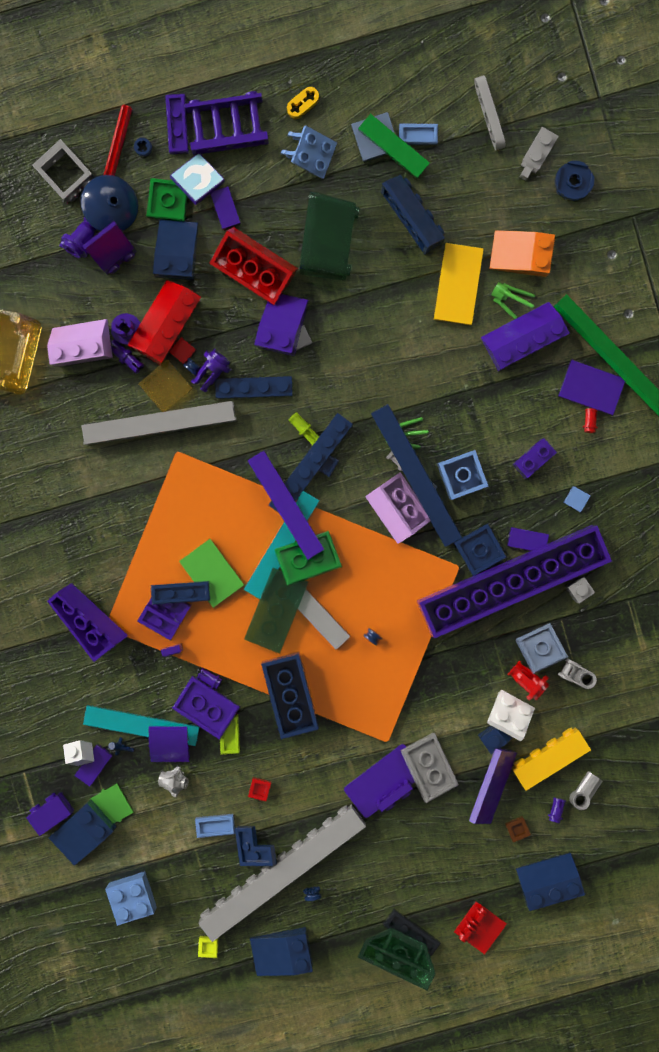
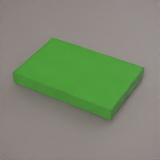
(209, 564)

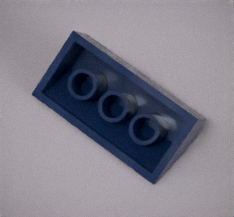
(412, 213)

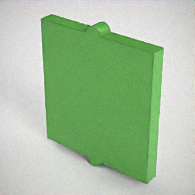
(113, 803)

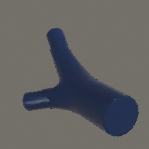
(119, 746)

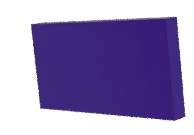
(492, 786)

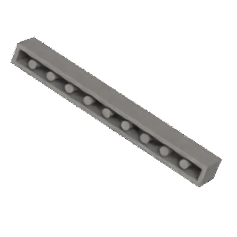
(288, 868)

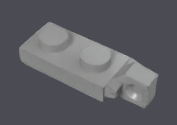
(538, 152)

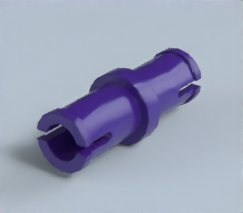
(125, 356)

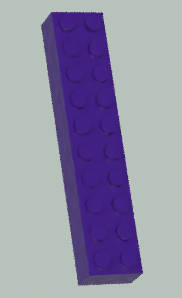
(514, 581)

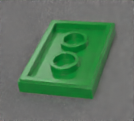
(296, 566)

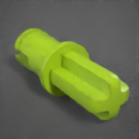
(303, 428)

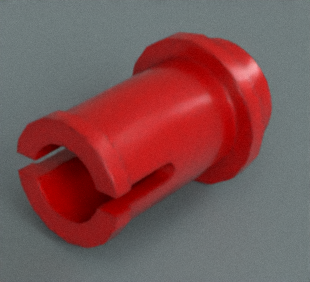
(590, 421)

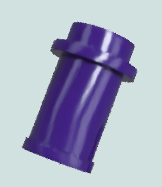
(210, 679)
(557, 810)

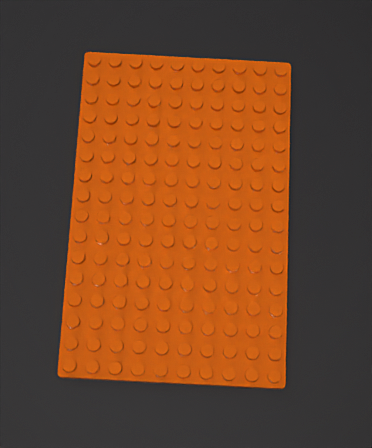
(373, 590)

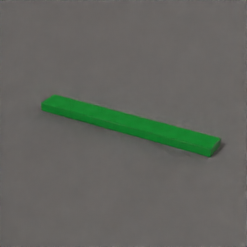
(609, 352)

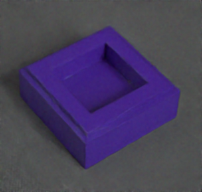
(171, 650)

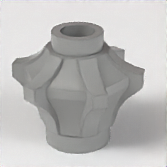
(173, 781)

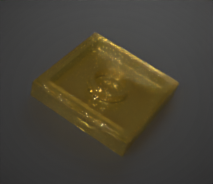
(165, 386)

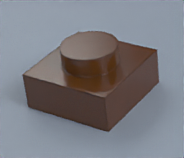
(517, 829)

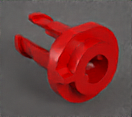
(528, 681)

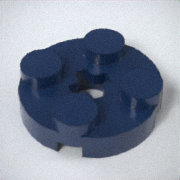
(584, 176)

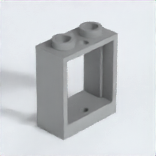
(52, 157)

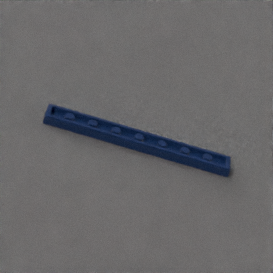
(416, 475)

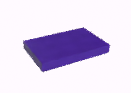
(591, 387)
(206, 707)

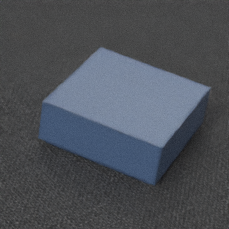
(576, 499)

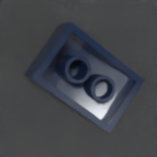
(175, 250)
(82, 832)
(282, 953)

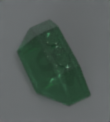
(399, 956)

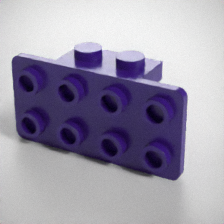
(381, 784)

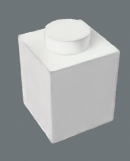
(78, 753)

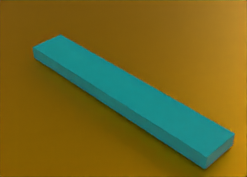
(284, 537)
(131, 723)

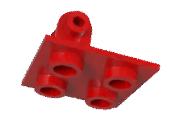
(480, 927)

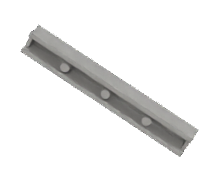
(158, 423)

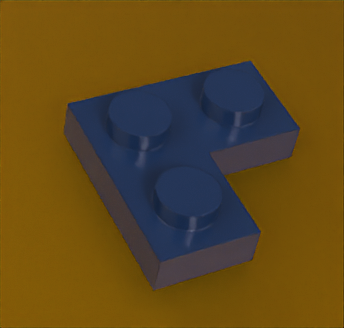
(250, 852)

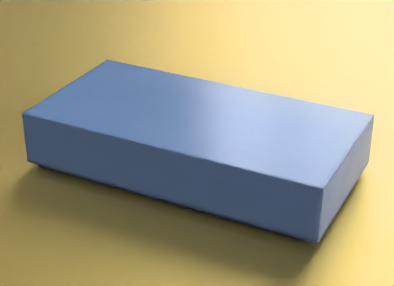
(419, 134)
(215, 825)

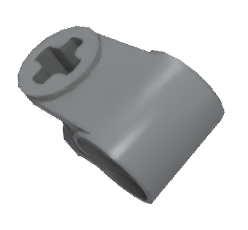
(574, 673)

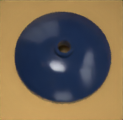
(97, 205)

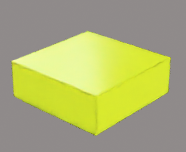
(207, 948)

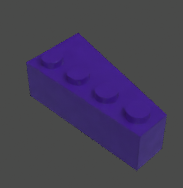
(86, 622)

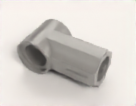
(587, 789)

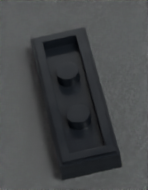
(403, 924)

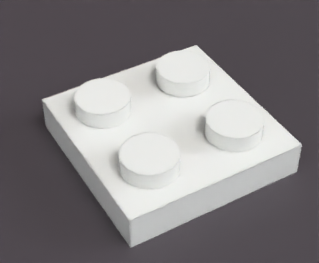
(511, 715)

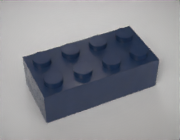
(290, 695)

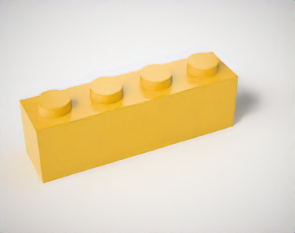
(550, 758)

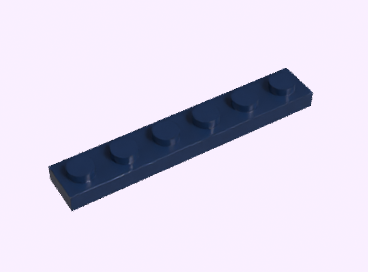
(316, 456)

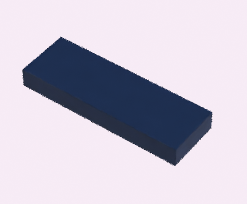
(180, 592)

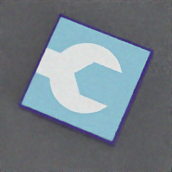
(197, 178)

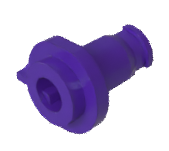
(74, 243)
(117, 324)
(216, 363)

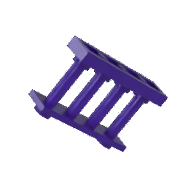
(220, 142)

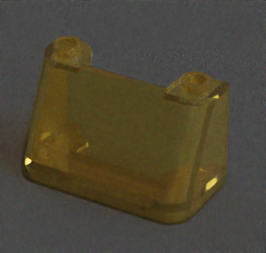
(17, 350)

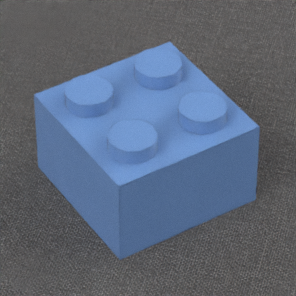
(462, 475)
(131, 898)

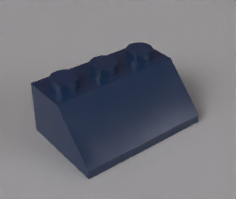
(550, 881)

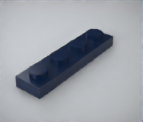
(253, 387)

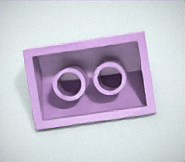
(79, 343)
(398, 508)

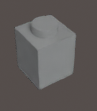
(579, 589)

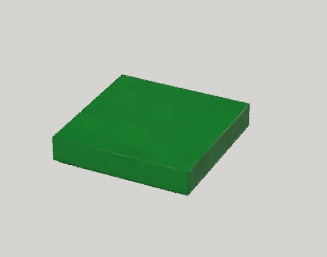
(166, 201)

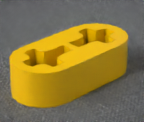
(299, 99)

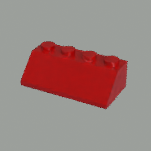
(253, 265)
(164, 321)

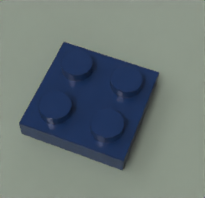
(480, 549)

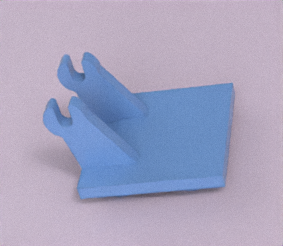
(312, 152)

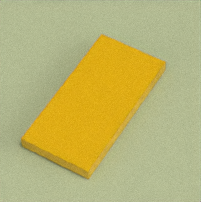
(458, 284)

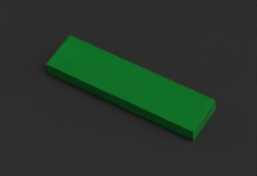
(393, 146)

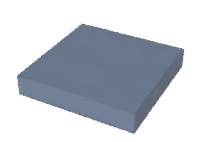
(367, 148)
(541, 648)

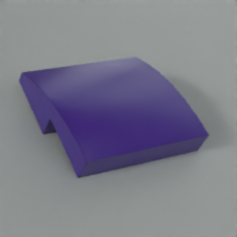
(164, 617)
(168, 743)

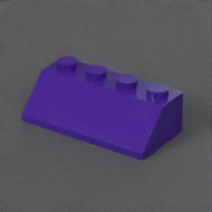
(524, 336)

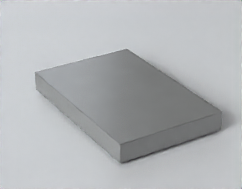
(429, 767)

